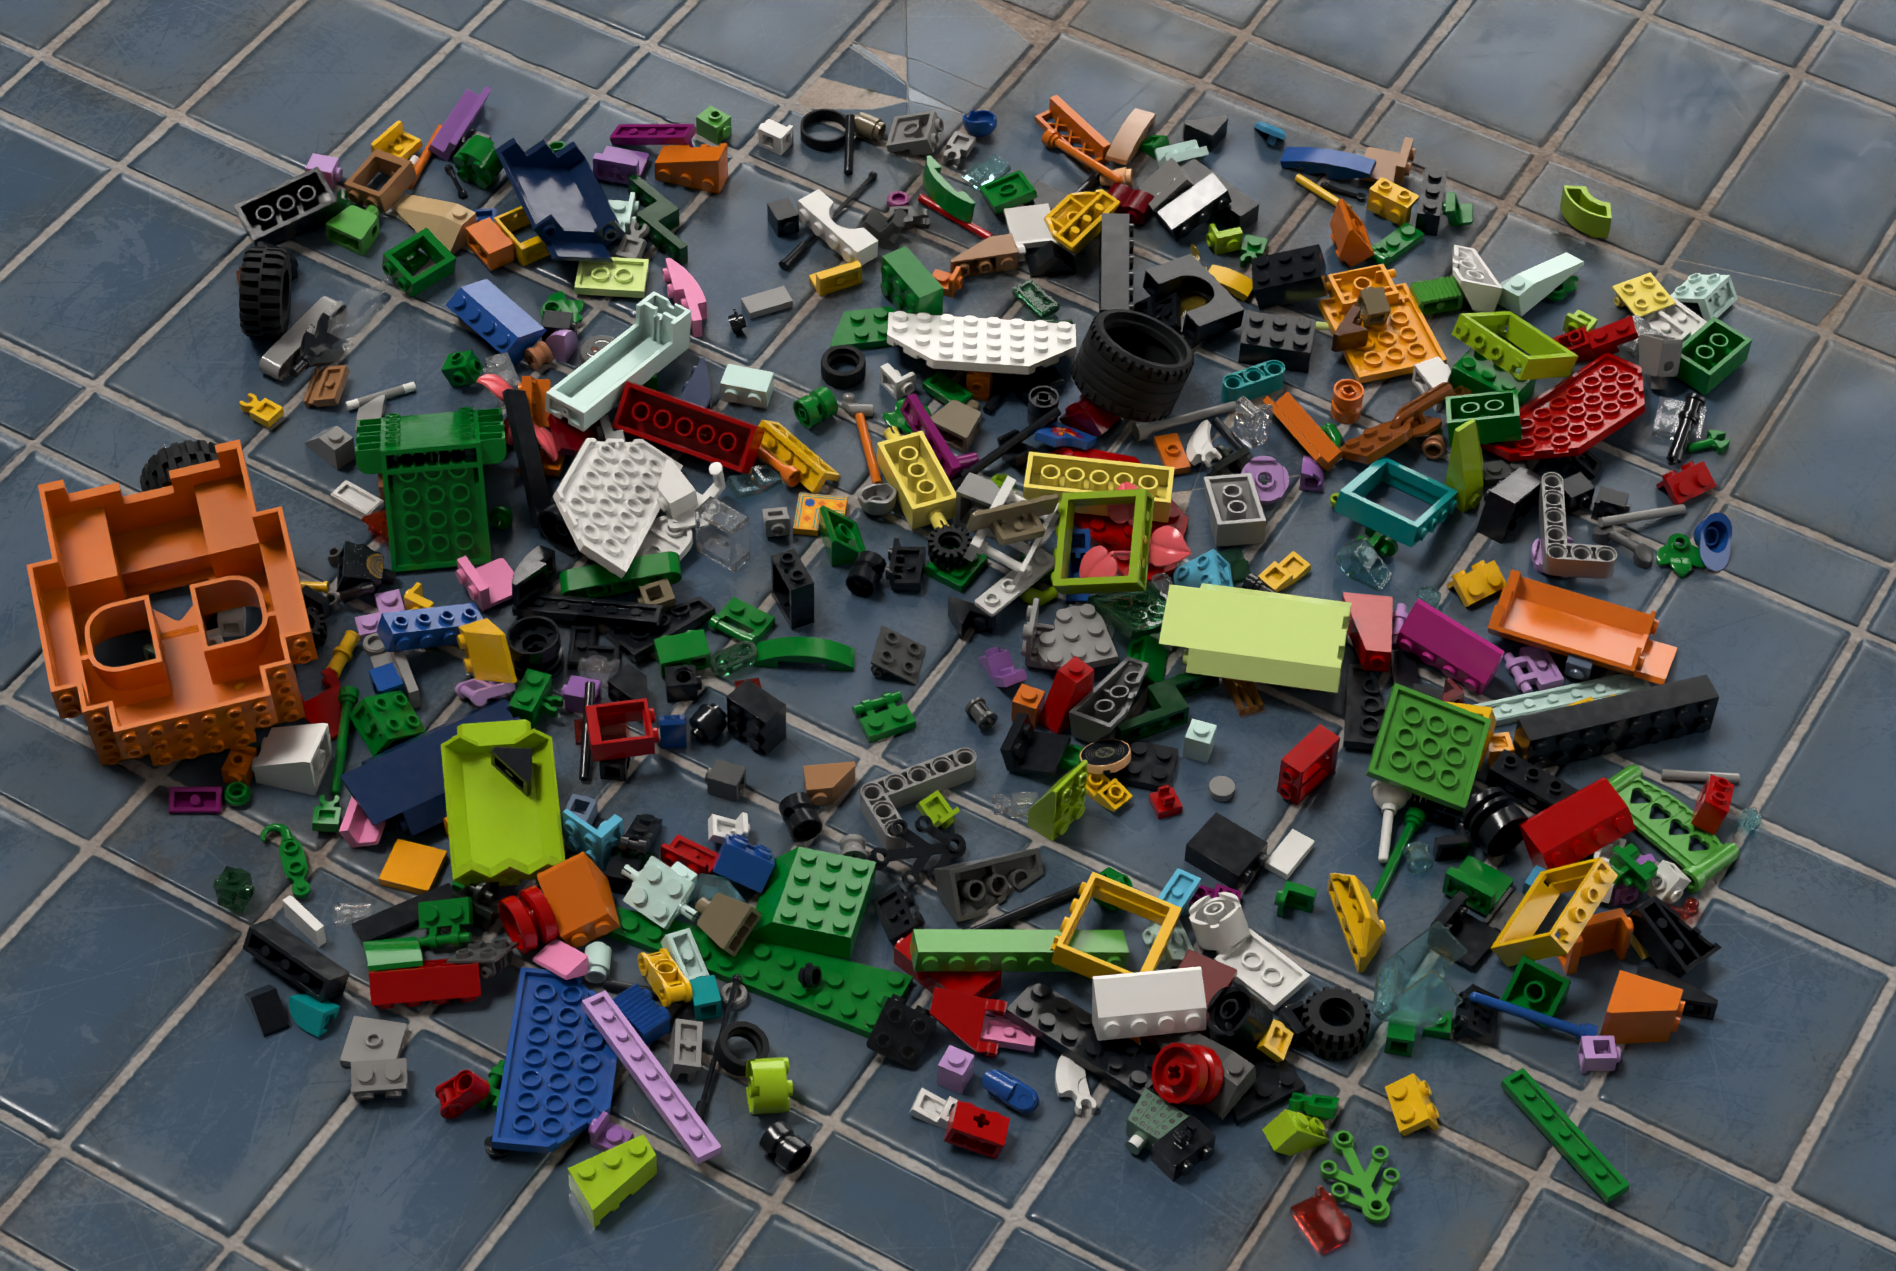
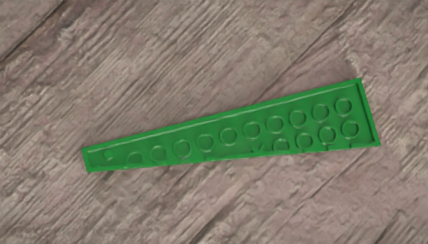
(845, 997)

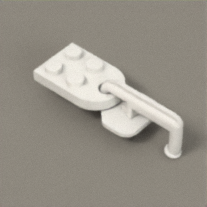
(680, 536)

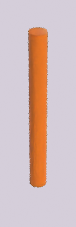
(424, 158)
(868, 448)

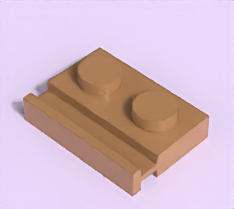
(326, 386)

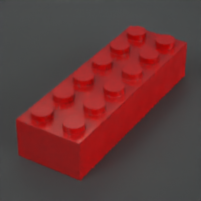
(688, 427)

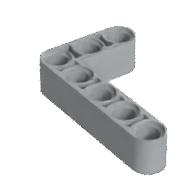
(1562, 557)
(911, 784)

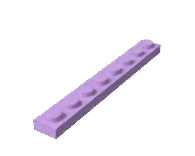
(651, 1077)

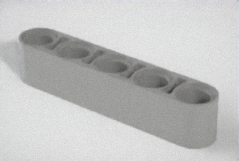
(286, 351)

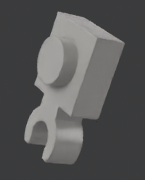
(959, 145)
(633, 245)

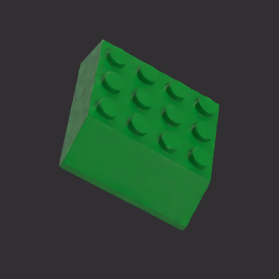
(815, 902)

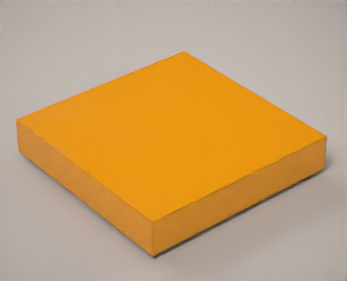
(412, 867)

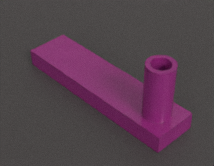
(653, 134)
(920, 421)

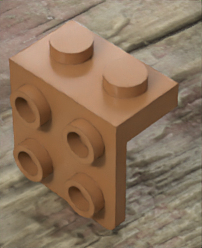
(1391, 164)

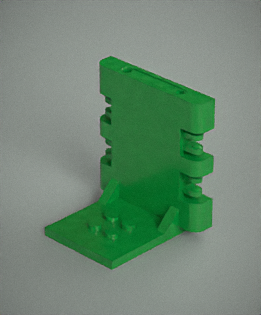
(433, 482)

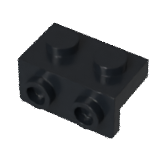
(905, 566)

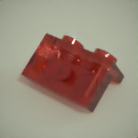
(1322, 1221)

